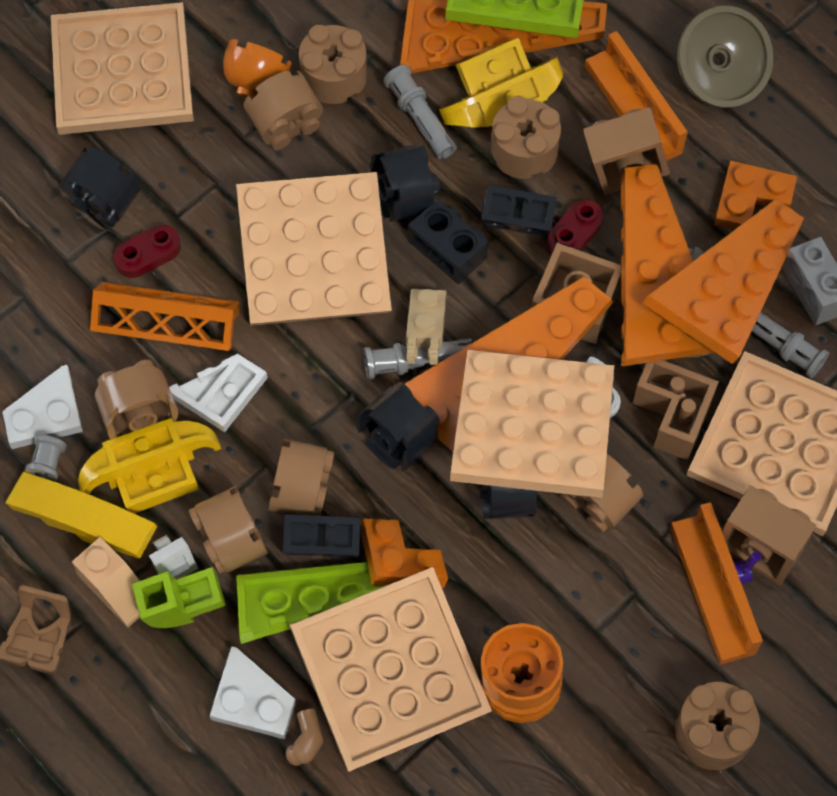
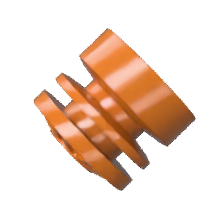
(520, 652)

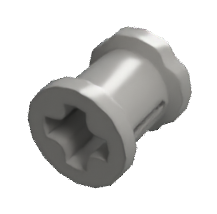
(46, 457)

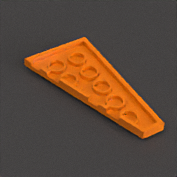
(440, 43)
(651, 256)
(727, 285)
(541, 332)

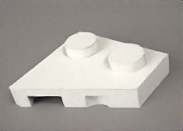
(221, 391)
(44, 410)

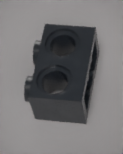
(518, 211)
(442, 245)
(321, 536)

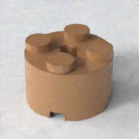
(333, 62)
(284, 109)
(525, 137)
(134, 398)
(299, 479)
(616, 500)
(228, 530)
(733, 711)

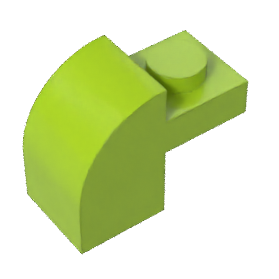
(174, 602)

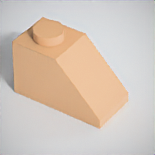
(109, 579)

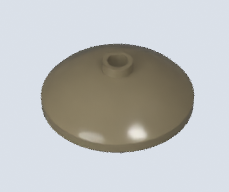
(743, 55)

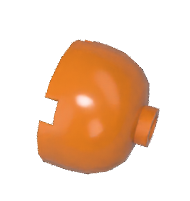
(251, 66)

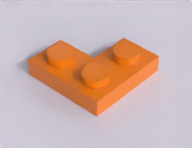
(749, 186)
(388, 557)

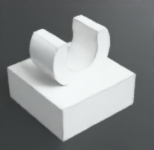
(173, 557)

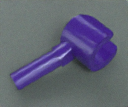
(744, 567)

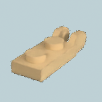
(425, 323)

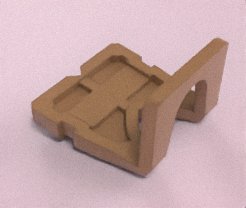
(34, 646)

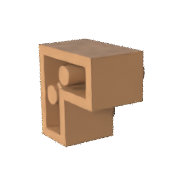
(682, 400)

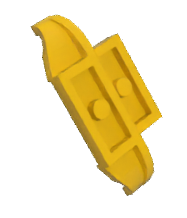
(495, 79)
(149, 463)

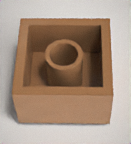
(624, 143)
(570, 265)
(767, 528)

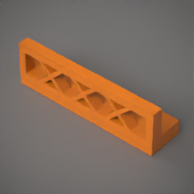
(630, 88)
(168, 303)
(716, 586)

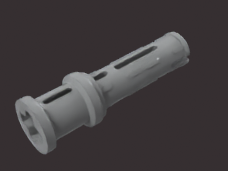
(412, 100)
(792, 347)
(395, 358)

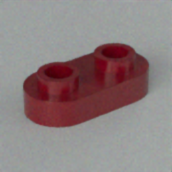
(576, 227)
(149, 251)

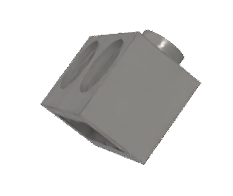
(814, 279)

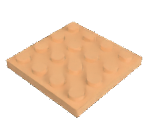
(121, 68)
(313, 248)
(533, 424)
(775, 436)
(390, 669)

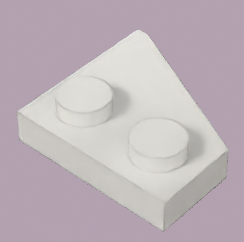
(251, 698)

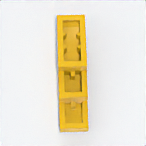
(81, 514)

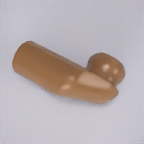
(308, 742)

